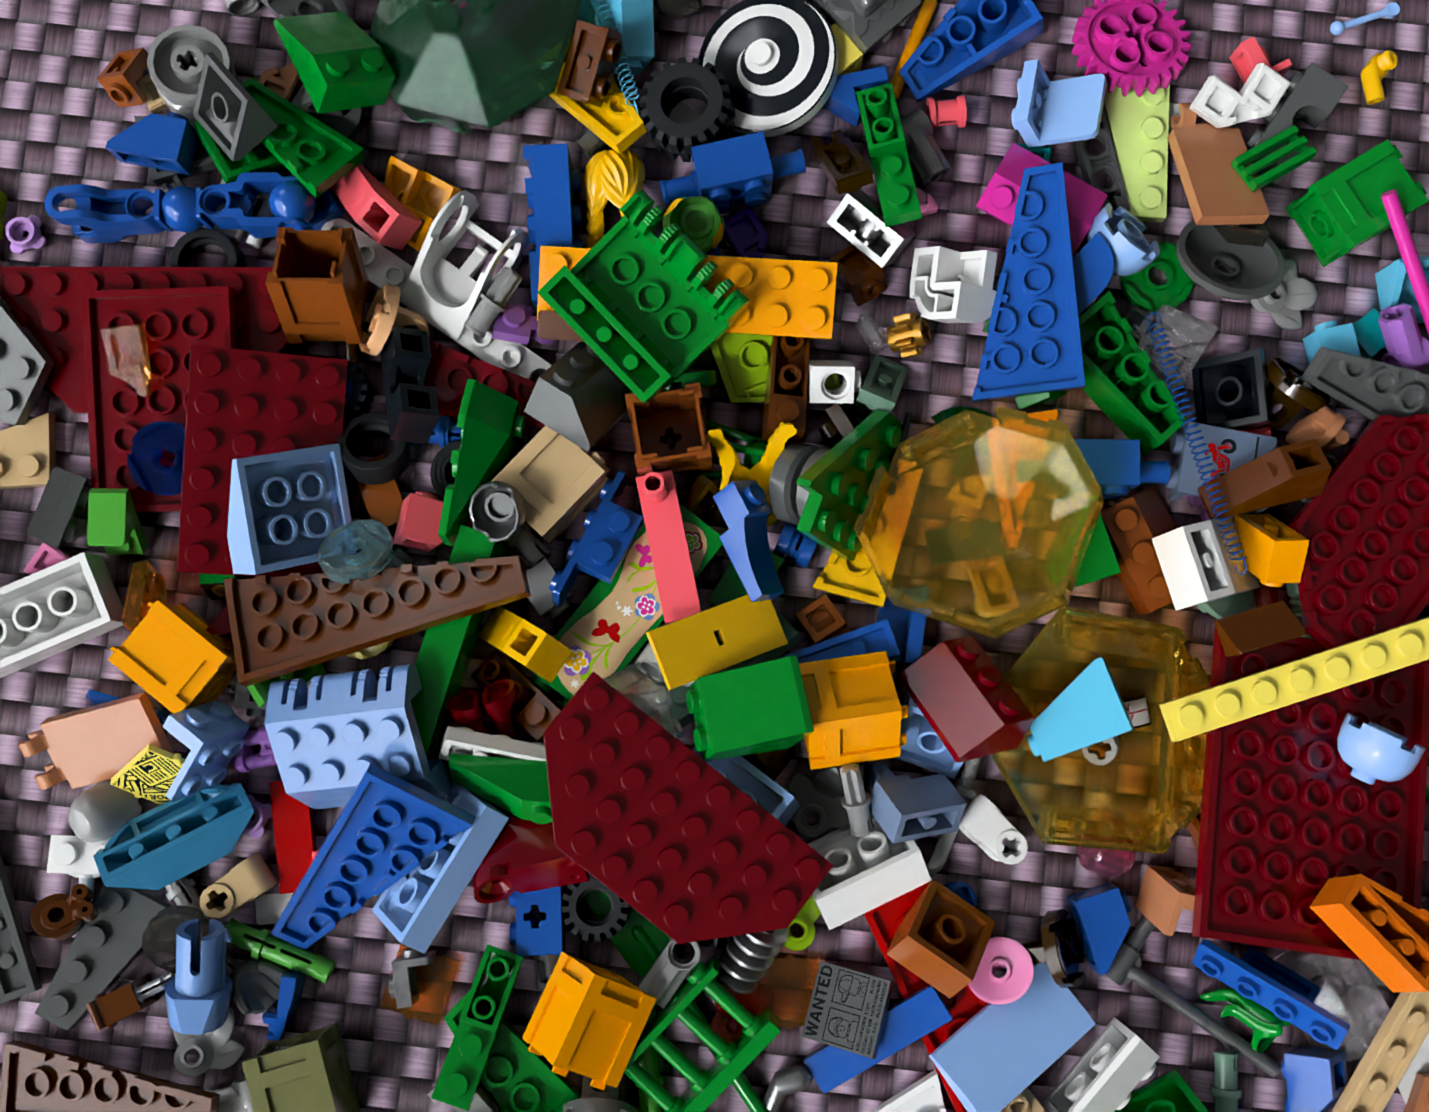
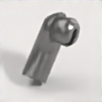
(784, 1083)

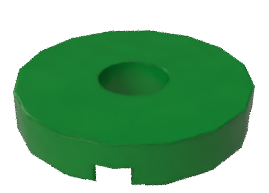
(1150, 297)

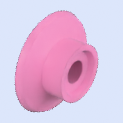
(1007, 955)

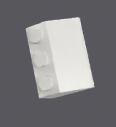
(865, 873)
(1104, 1073)

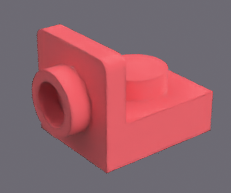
(1250, 54)

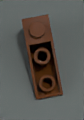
(786, 386)
(1270, 480)
(533, 706)

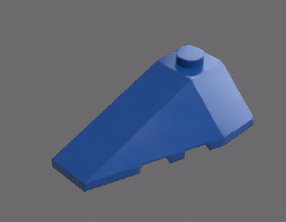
(969, 40)

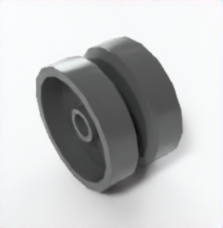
(786, 496)

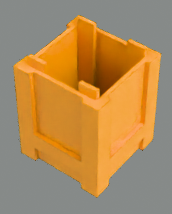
(176, 657)
(852, 710)
(588, 1021)

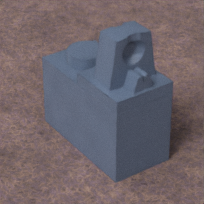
(913, 807)

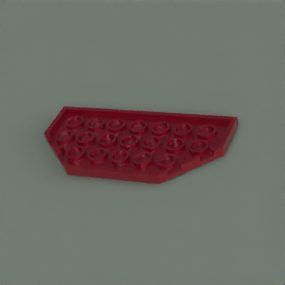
(51, 308)
(1369, 535)
(668, 825)

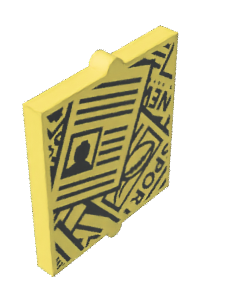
(149, 774)

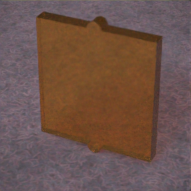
(434, 989)
(789, 989)

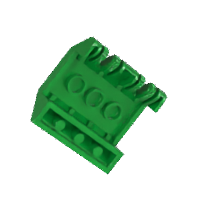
(644, 300)

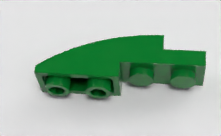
(888, 155)
(478, 1027)

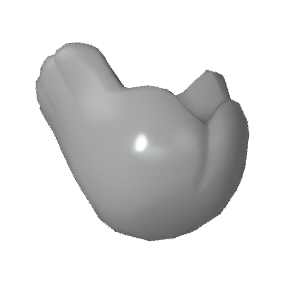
(102, 811)

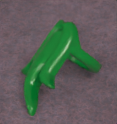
(1261, 1020)

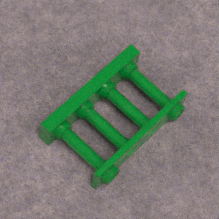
(731, 1057)

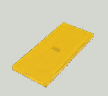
(691, 650)

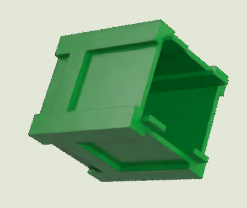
(1348, 206)

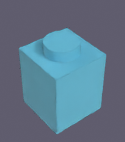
(1333, 337)

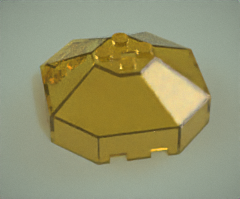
(982, 520)

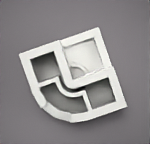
(953, 284)

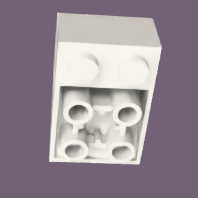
(1199, 566)

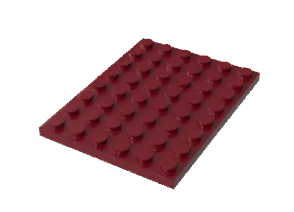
(1290, 814)

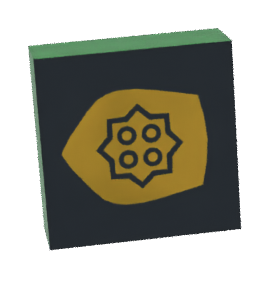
(214, 584)

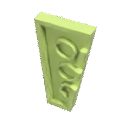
(1141, 145)

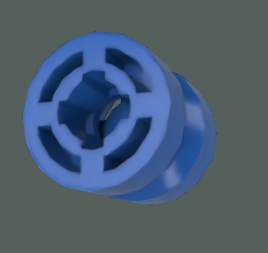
(787, 544)

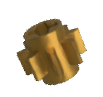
(908, 335)

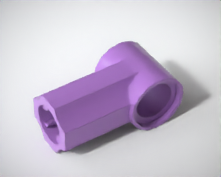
(1403, 338)

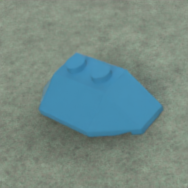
(175, 839)

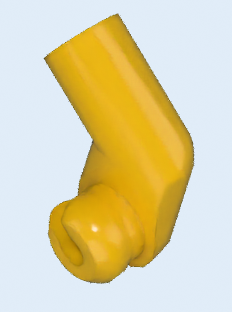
(1373, 74)

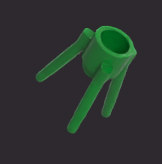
(752, 450)

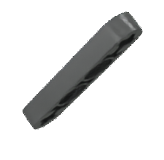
(1106, 163)

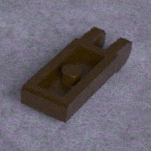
(842, 163)

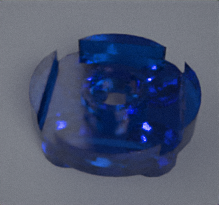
(147, 451)

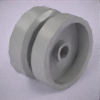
(177, 64)

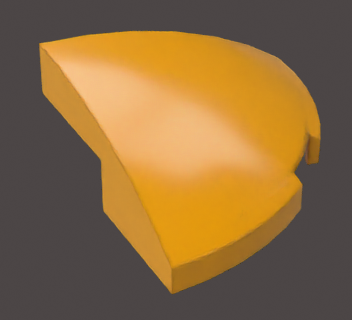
(419, 192)

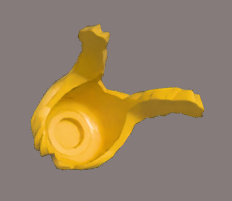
(612, 179)
(761, 472)

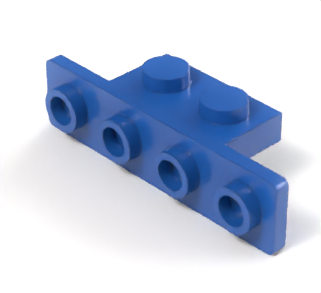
(603, 544)
(1274, 988)

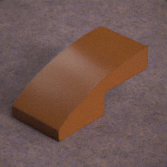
(382, 500)
(822, 620)

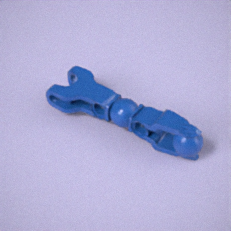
(183, 208)

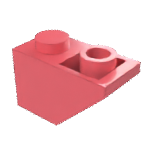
(420, 522)

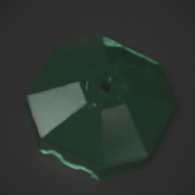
(475, 59)

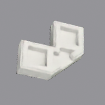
(1225, 106)

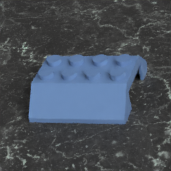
(344, 728)

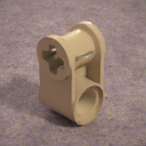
(242, 886)

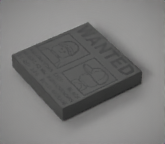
(848, 1009)

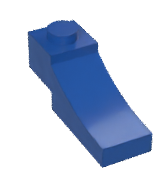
(746, 540)

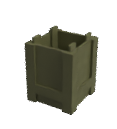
(302, 1074)

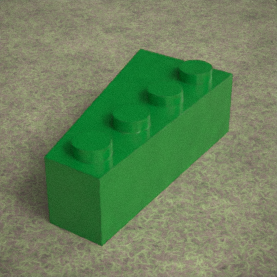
(1123, 380)

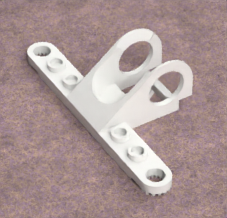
(446, 293)

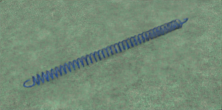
(1199, 438)

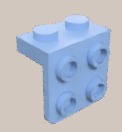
(1057, 109)
(213, 737)

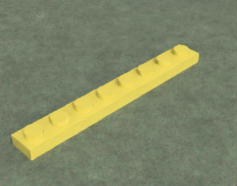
(1297, 680)

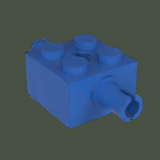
(733, 172)
(1119, 467)

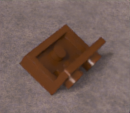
(590, 63)

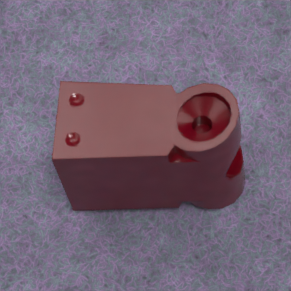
(524, 862)

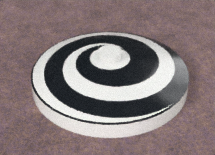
(775, 61)

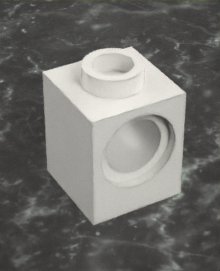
(820, 370)

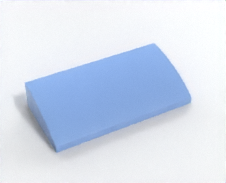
(425, 896)
(1011, 1044)

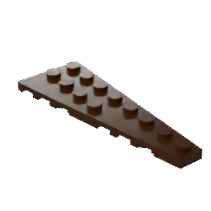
(310, 619)

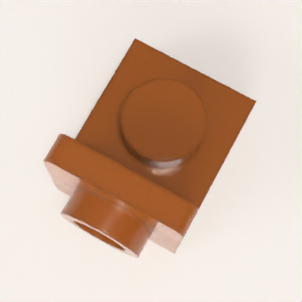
(121, 77)

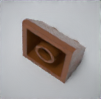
(942, 939)

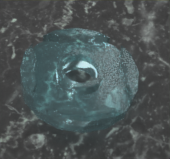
(336, 551)

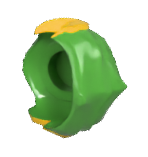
(698, 219)

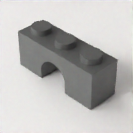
(1308, 99)

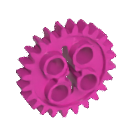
(1131, 44)

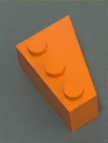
(1378, 929)

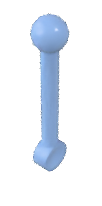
(1389, 11)

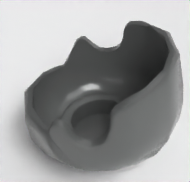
(497, 510)

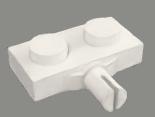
(74, 857)

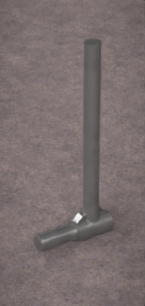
(1127, 968)

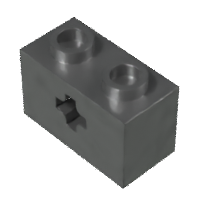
(862, 223)

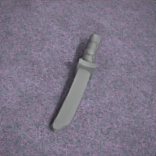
(946, 840)

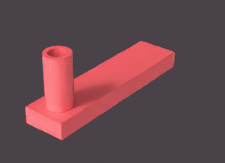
(668, 545)

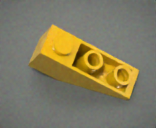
(525, 643)

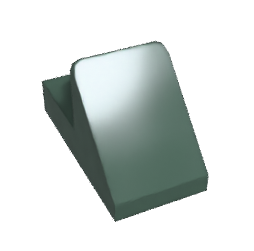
(881, 385)

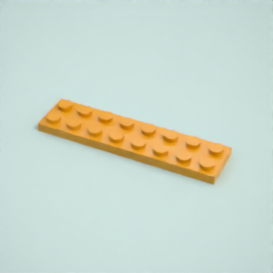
(783, 294)

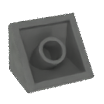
(229, 111)

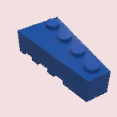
(552, 203)

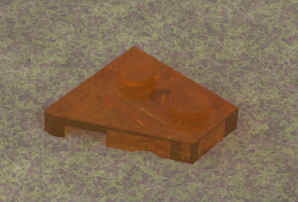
(143, 587)

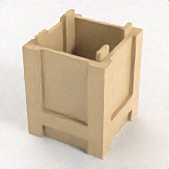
(554, 481)

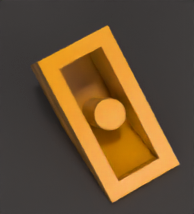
(1272, 549)

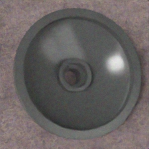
(1229, 268)

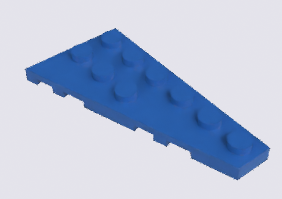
(1035, 313)
(370, 847)

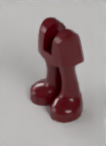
(498, 700)

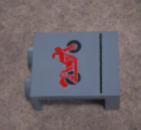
(1227, 451)

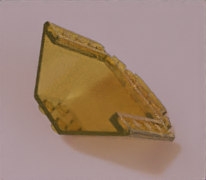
(1152, 781)

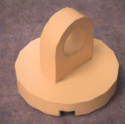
(383, 315)

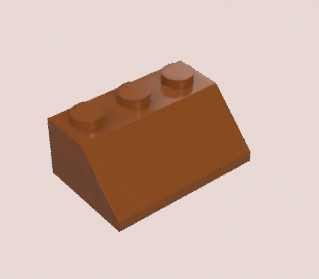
(1130, 530)

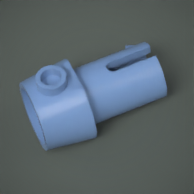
(201, 989)

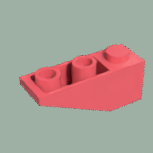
(376, 208)

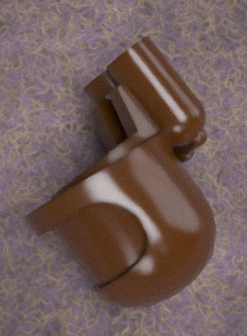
(63, 914)

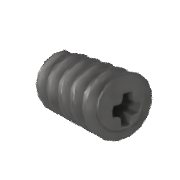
(748, 959)

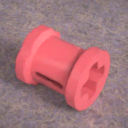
(947, 112)

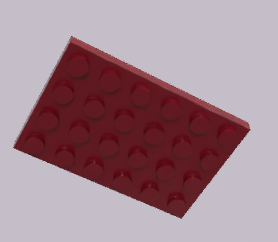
(246, 408)
(115, 411)

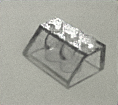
(1345, 993)

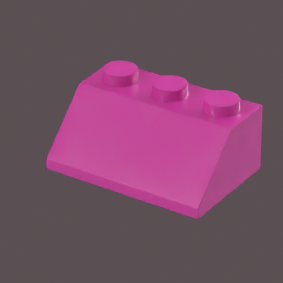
(1003, 190)

